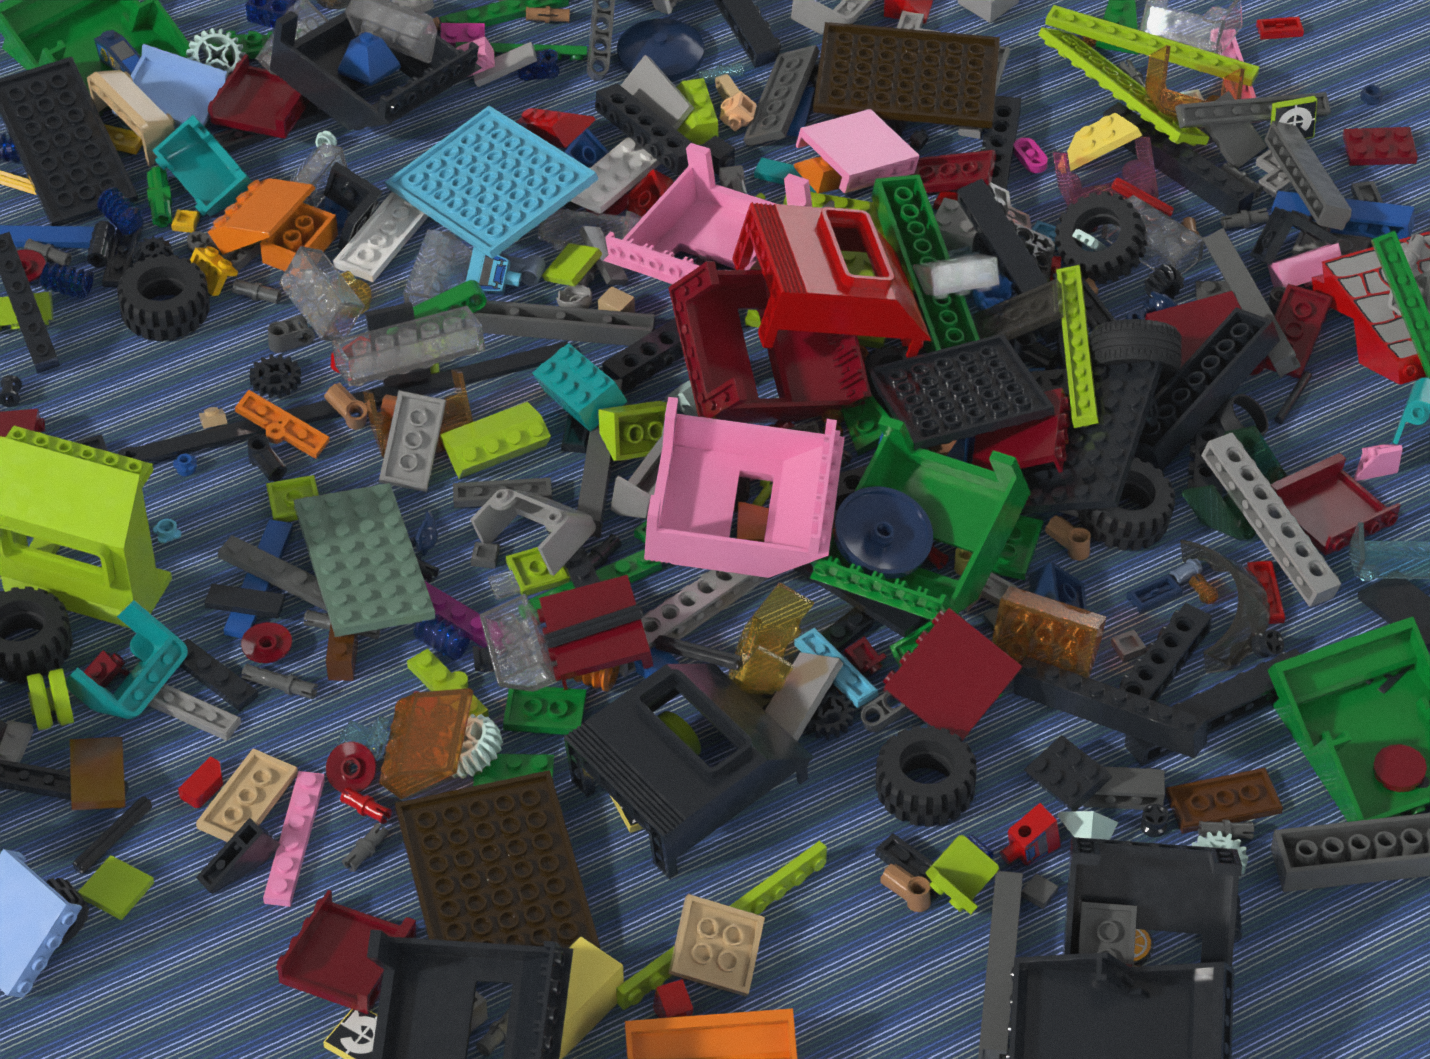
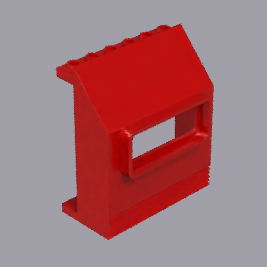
(810, 279)

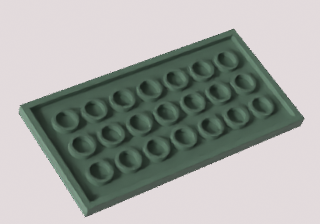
(363, 560)

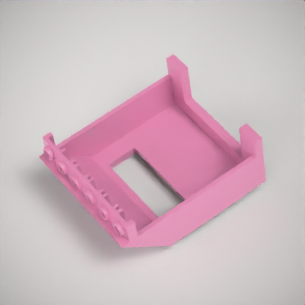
(693, 219)
(698, 489)

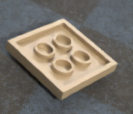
(716, 945)

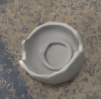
(575, 296)

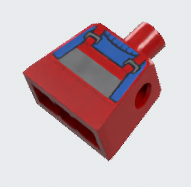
(1032, 837)

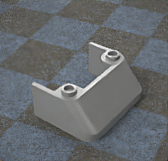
(814, 14)
(633, 496)
(567, 525)

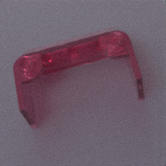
(1136, 172)

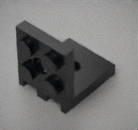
(359, 201)
(1278, 228)
(390, 316)

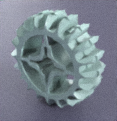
(205, 43)
(479, 745)

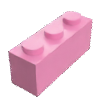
(1302, 267)

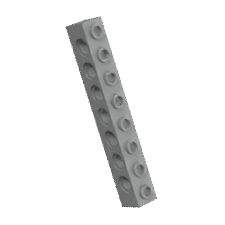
(1271, 519)
(694, 606)

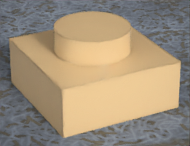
(212, 417)

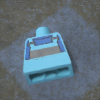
(492, 273)

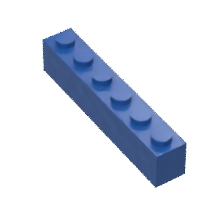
(1366, 219)

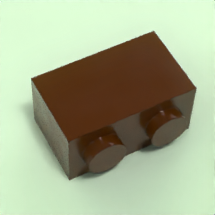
(341, 656)

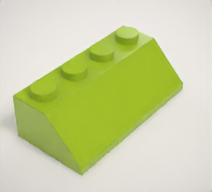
(495, 439)

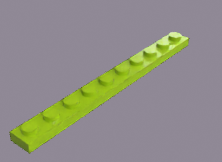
(1147, 44)
(1077, 348)
(754, 901)

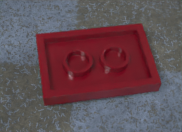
(1379, 146)

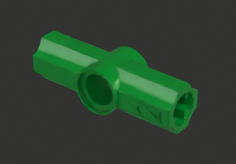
(159, 197)

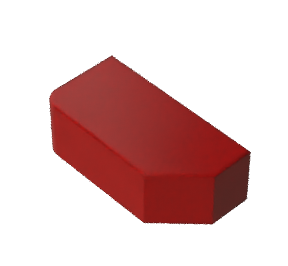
(202, 783)

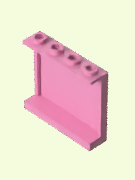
(860, 149)

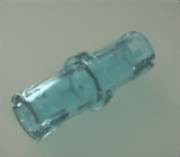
(732, 70)

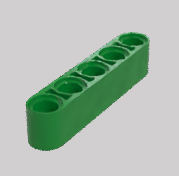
(465, 294)

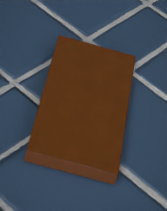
(97, 773)
(1228, 797)

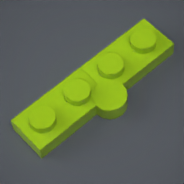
(438, 677)

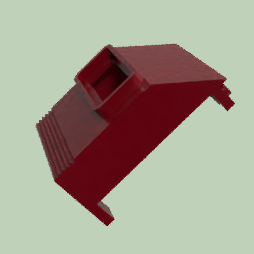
(808, 368)

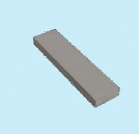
(195, 712)

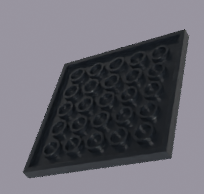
(960, 391)

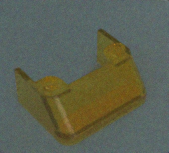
(766, 639)

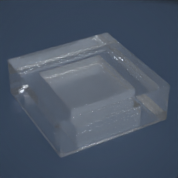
(504, 585)

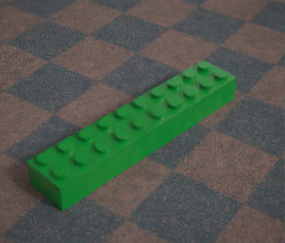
(916, 238)

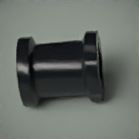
(10, 390)

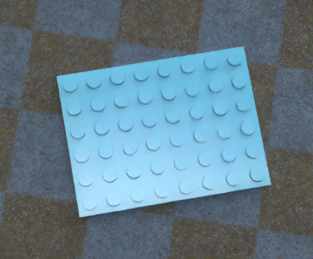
(491, 181)

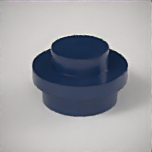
(1371, 95)

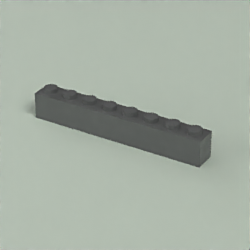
(1308, 175)

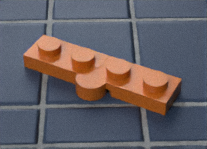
(281, 424)

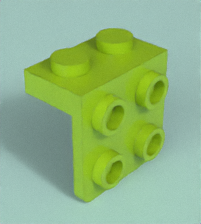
(962, 873)

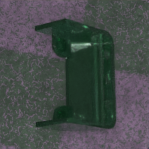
(1224, 514)

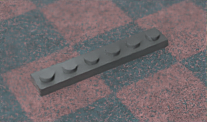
(272, 570)

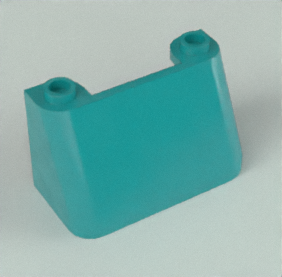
(202, 167)

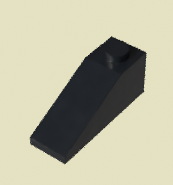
(239, 856)

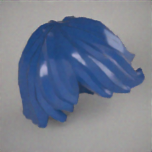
(997, 295)

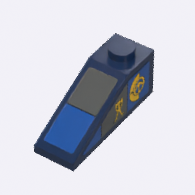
(116, 51)

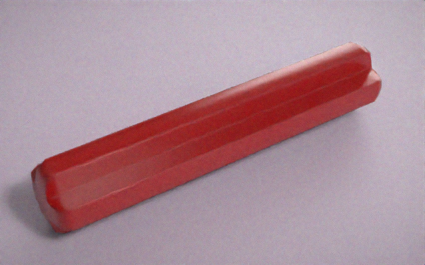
(1127, 190)

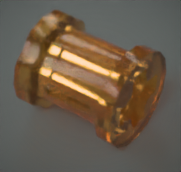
(834, 415)

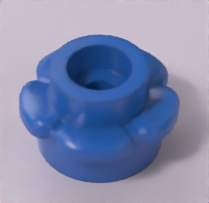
(185, 464)

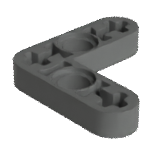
(1042, 248)
(238, 261)

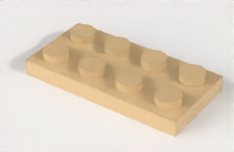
(247, 795)

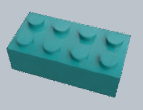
(578, 386)

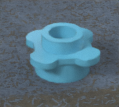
(166, 530)

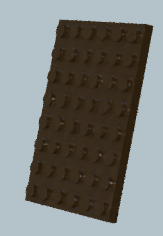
(907, 74)
(496, 864)

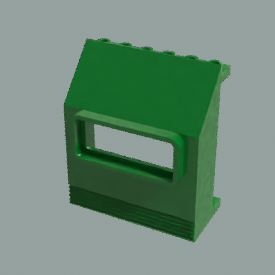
(965, 508)

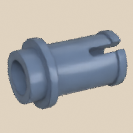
(1186, 571)

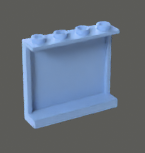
(177, 84)
(30, 923)

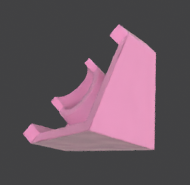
(1378, 461)

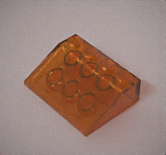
(1048, 631)
(425, 740)

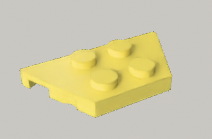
(1100, 139)

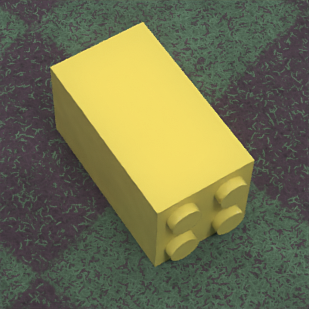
(590, 992)

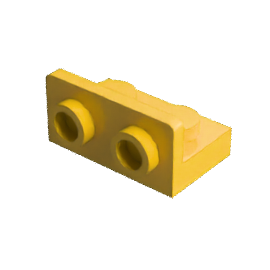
(214, 267)

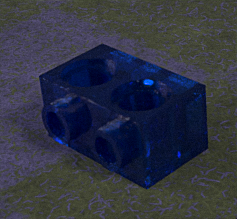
(267, 11)

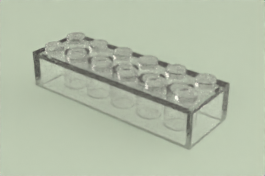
(408, 346)

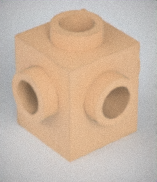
(737, 111)

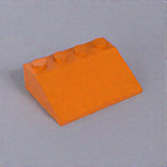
(258, 213)

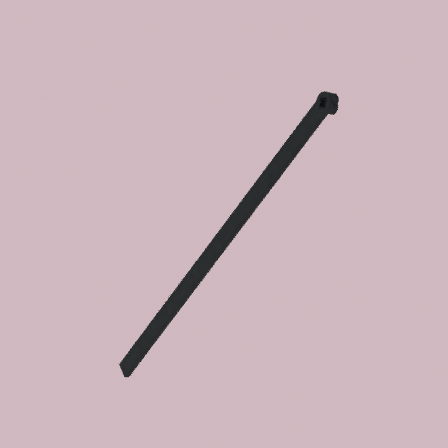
(324, 410)

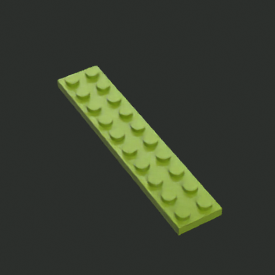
(1120, 83)

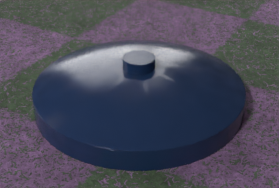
(668, 42)
(883, 532)

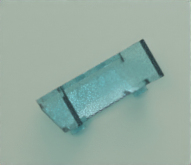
(1388, 558)

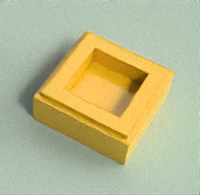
(185, 221)

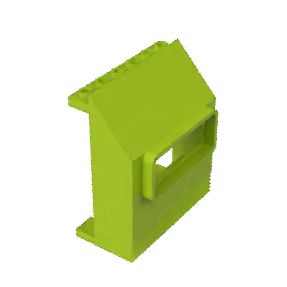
(82, 502)

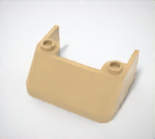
(133, 106)

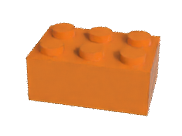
(305, 228)

